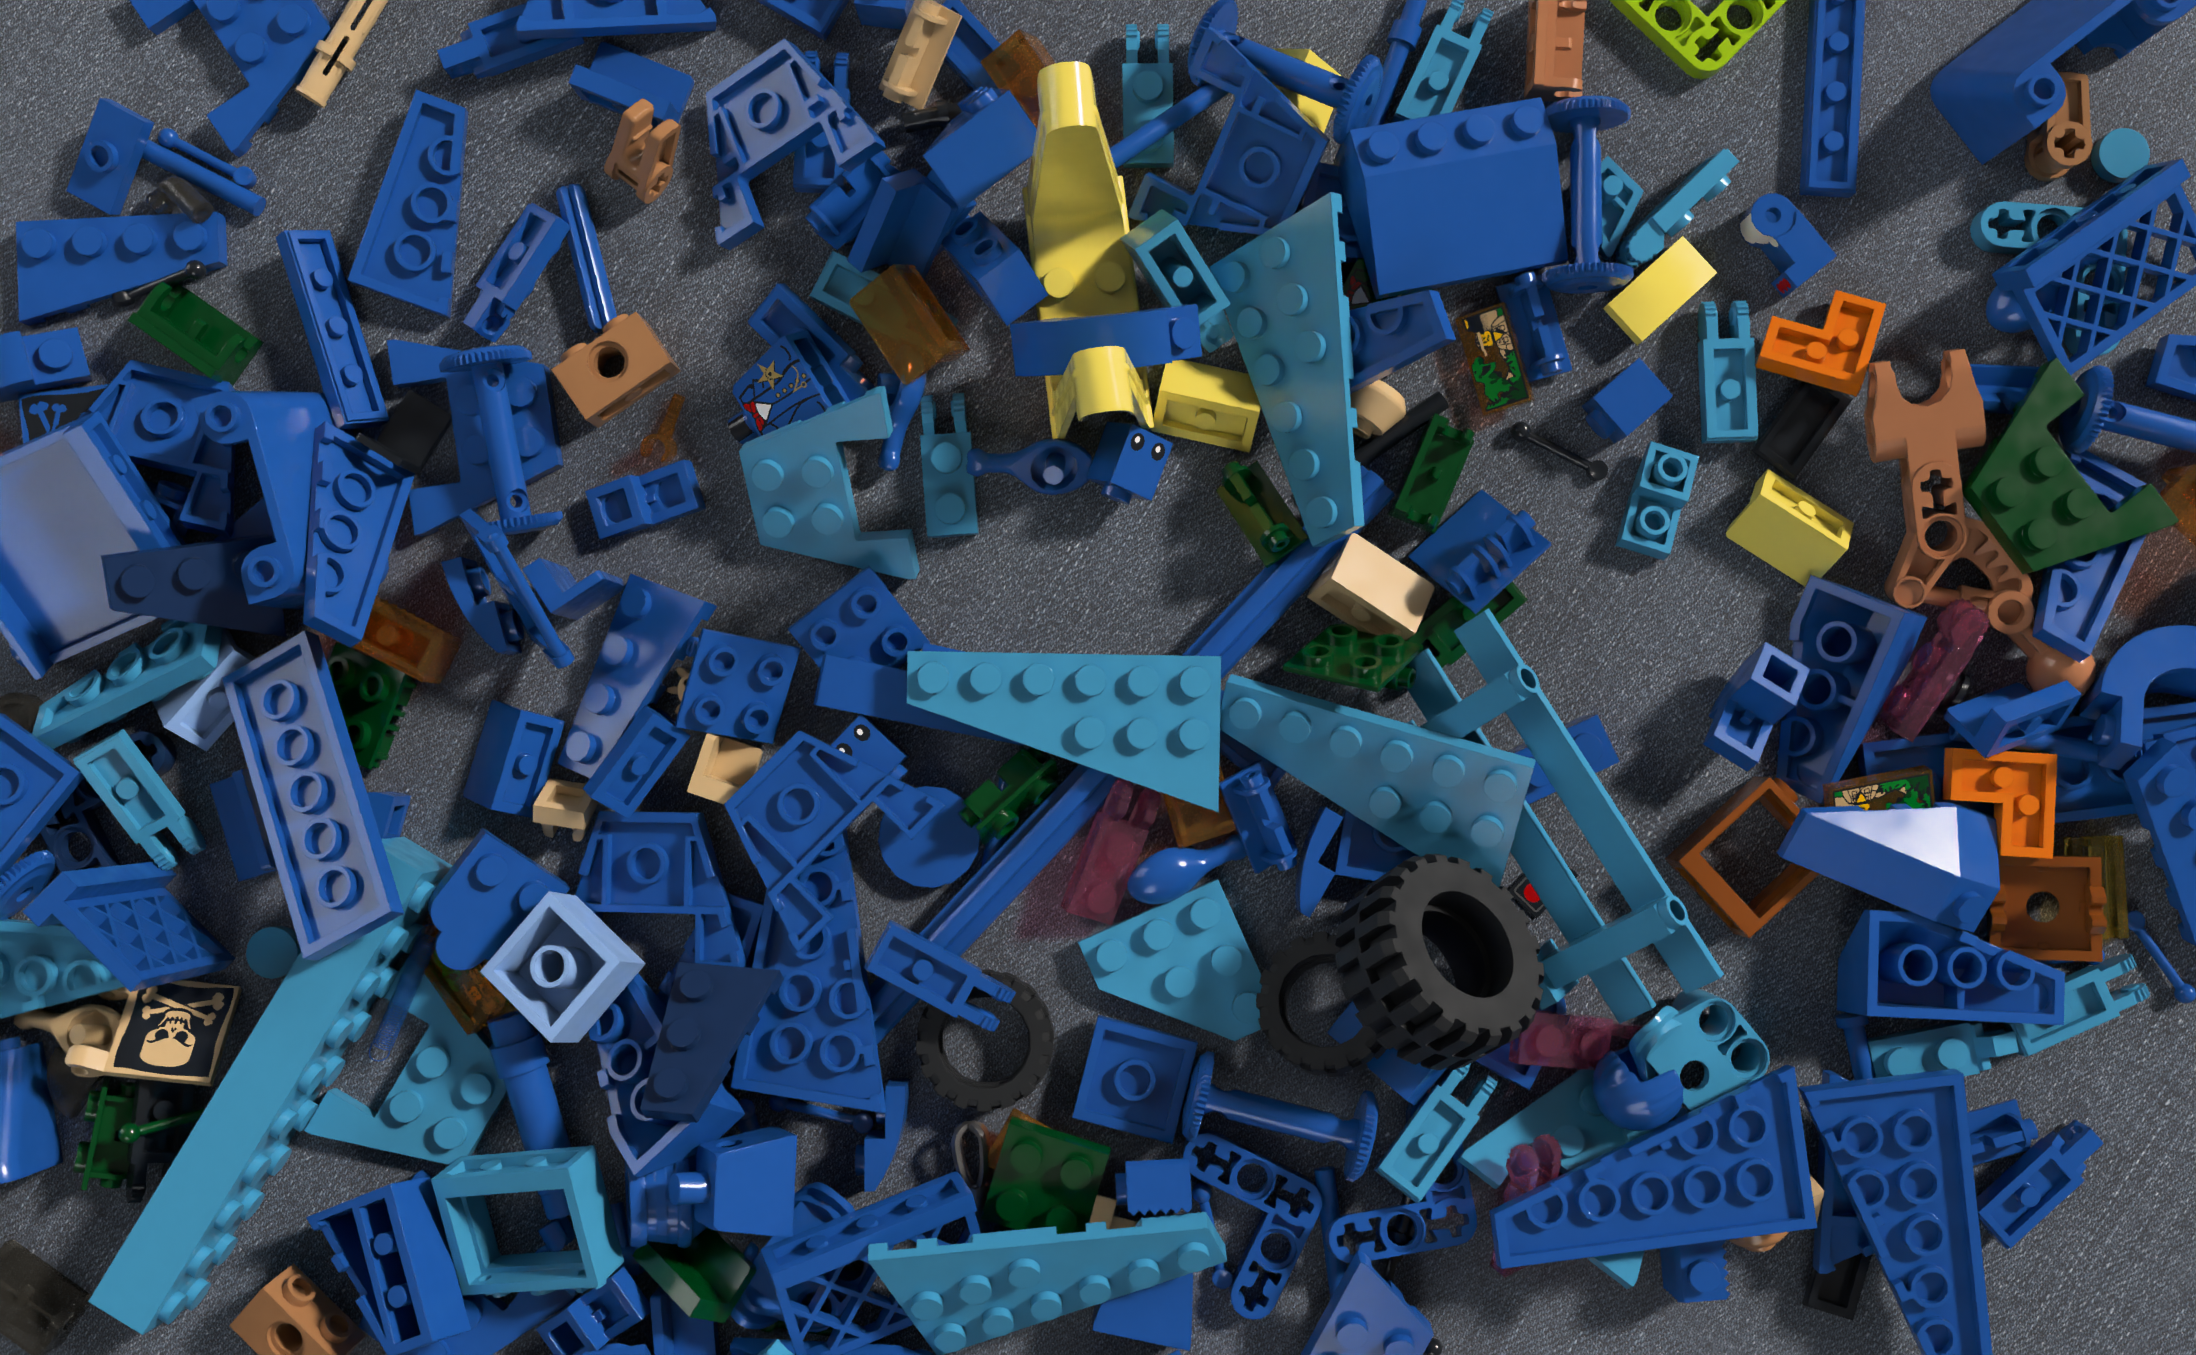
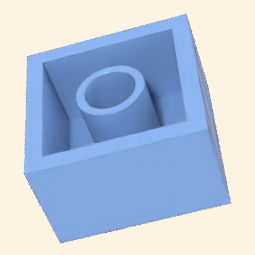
(562, 968)

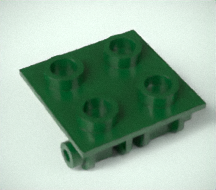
(1357, 659)
(368, 699)

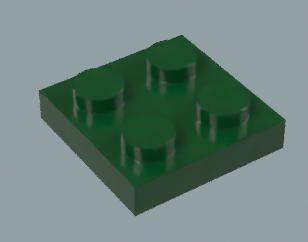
(1045, 1179)

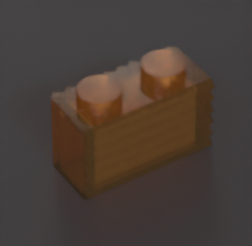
(408, 642)

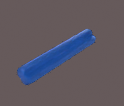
(586, 256)

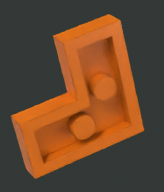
(1826, 356)
(2022, 795)

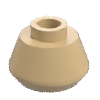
(1377, 409)

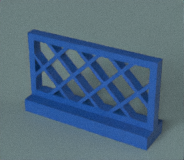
(2080, 237)
(131, 924)
(846, 1240)

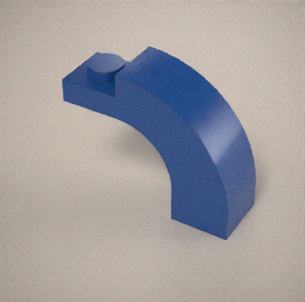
(1146, 335)
(2144, 665)

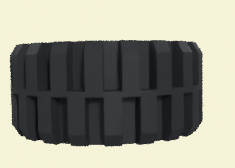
(1401, 988)

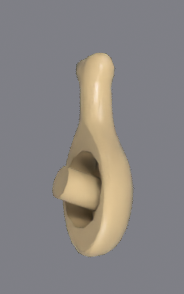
(83, 1025)

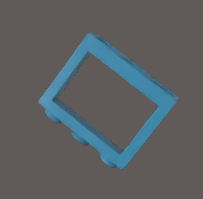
(472, 1239)

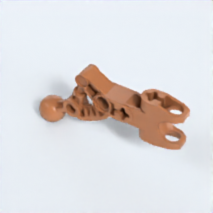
(1927, 442)

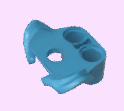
(1677, 1038)

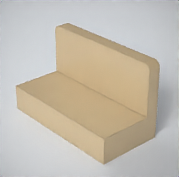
(1372, 590)

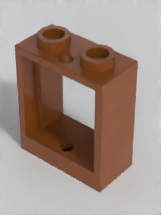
(1686, 859)

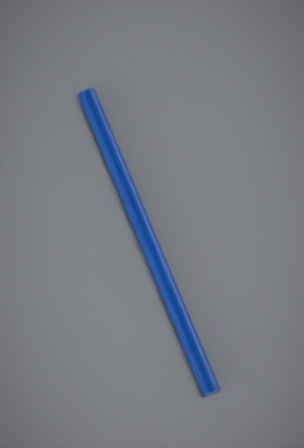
(1086, 788)

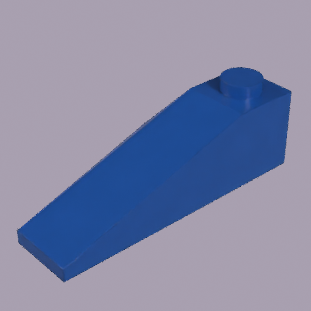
(1919, 859)
(1931, 971)
(626, 1048)

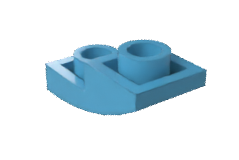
(1656, 500)

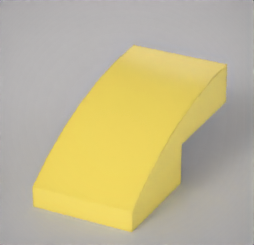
(1660, 290)

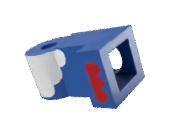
(1786, 240)

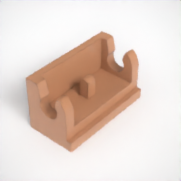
(1554, 49)

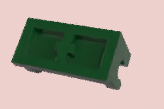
(196, 332)
(1431, 474)

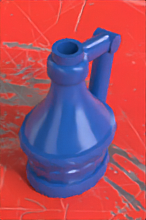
(648, 1201)

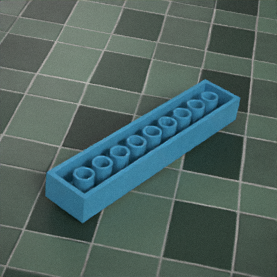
(259, 1109)

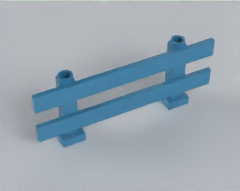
(1592, 944)

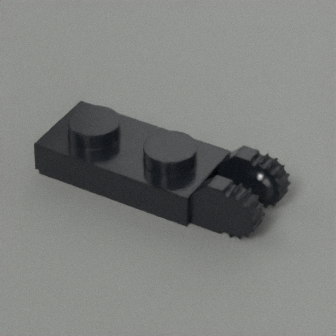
(152, 1103)

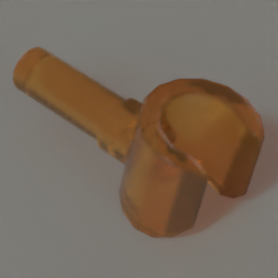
(665, 431)

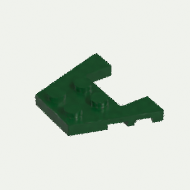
(2036, 495)

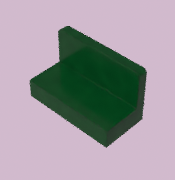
(702, 1278)

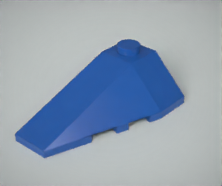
(1854, 661)

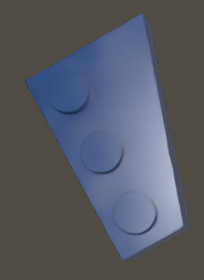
(981, 143)
(398, 1263)

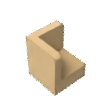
(723, 767)

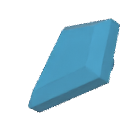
(1619, 201)

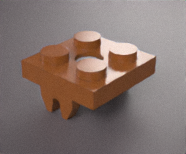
(2080, 921)

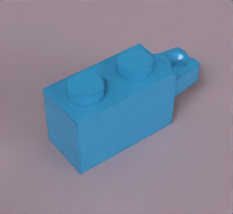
(1179, 274)

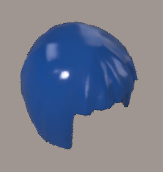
(1629, 1100)

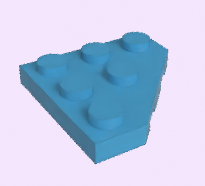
(1182, 962)

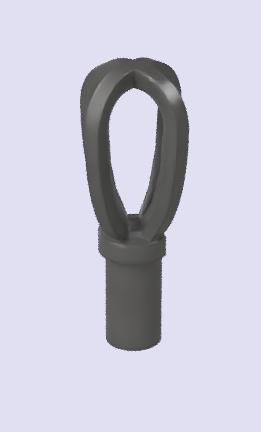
(980, 1186)

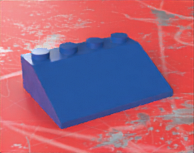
(1454, 196)

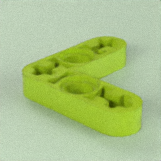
(1697, 32)

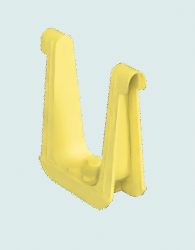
(1075, 247)

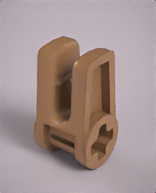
(2062, 133)
(643, 157)

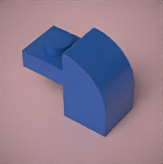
(1752, 703)

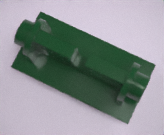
(1260, 511)
(999, 811)
(106, 1155)

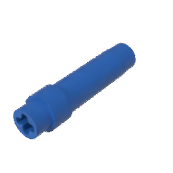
(522, 1064)

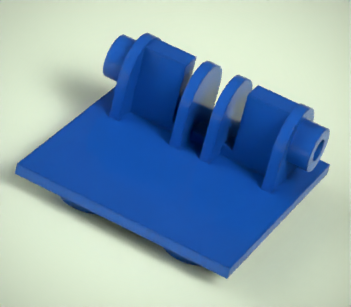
(1480, 550)
(859, 624)
(736, 685)

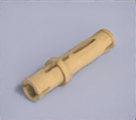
(317, 86)

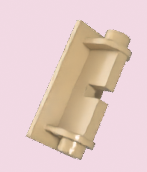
(919, 53)

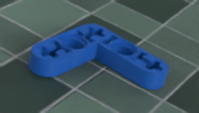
(1454, 1193)
(1275, 1219)

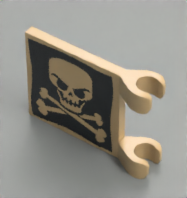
(164, 1034)

